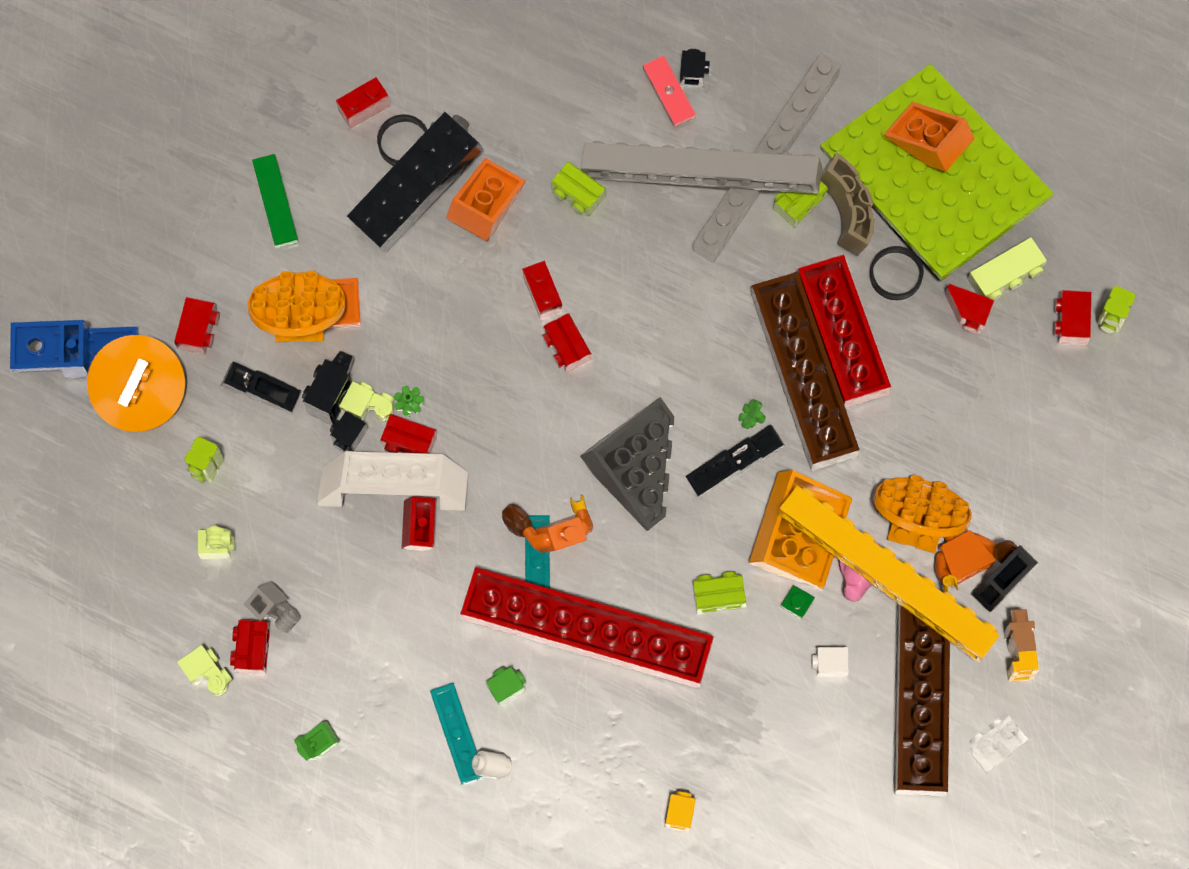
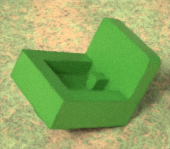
(316, 742)

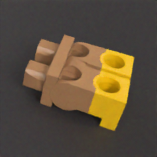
(1021, 646)

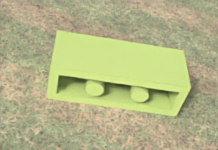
(1008, 270)

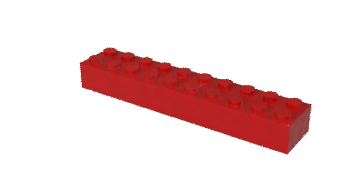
(587, 627)

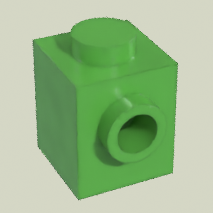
(506, 685)

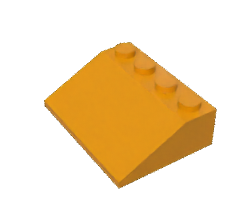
(784, 548)

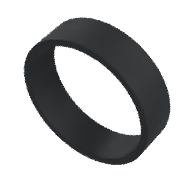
(389, 122)
(902, 250)

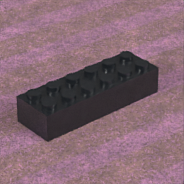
(415, 182)

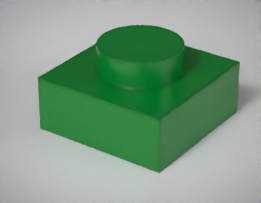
(797, 602)

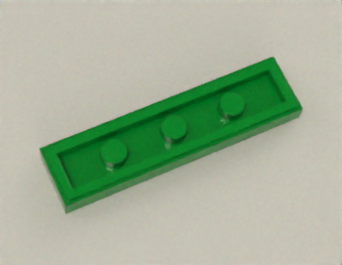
(275, 201)

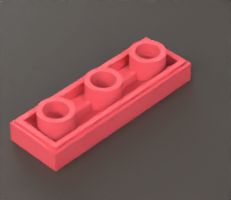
(664, 80)

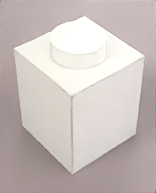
(831, 661)

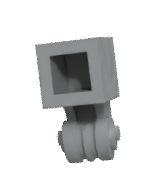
(270, 602)

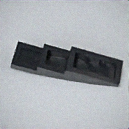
(735, 461)

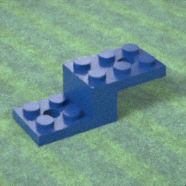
(65, 345)

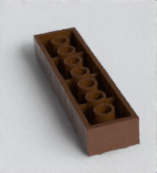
(805, 371)
(921, 708)

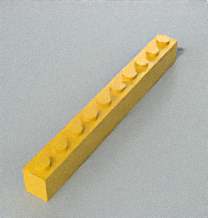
(888, 573)

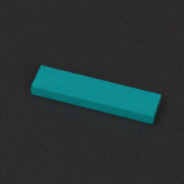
(537, 564)
(456, 731)

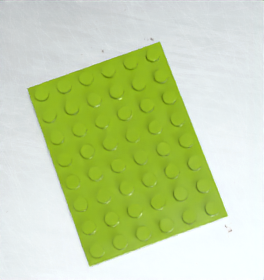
(935, 211)

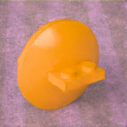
(296, 306)
(136, 383)
(921, 512)

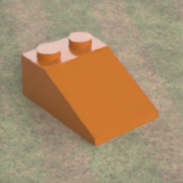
(931, 135)
(485, 199)

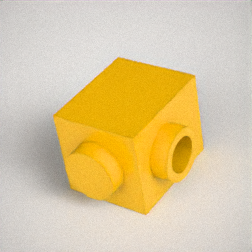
(680, 811)

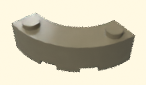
(853, 202)

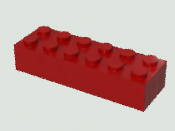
(845, 331)

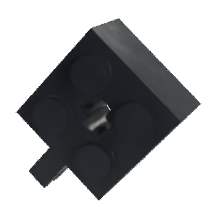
(328, 388)

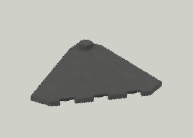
(633, 462)

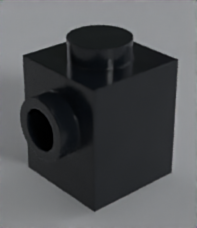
(693, 68)
(347, 432)

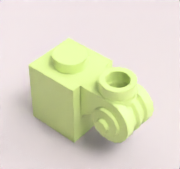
(362, 399)
(215, 543)
(201, 665)

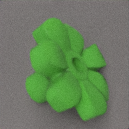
(409, 401)
(751, 414)

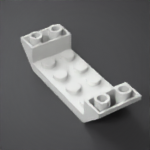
(393, 475)

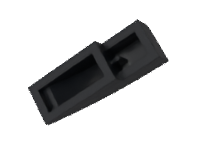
(260, 387)
(1005, 578)

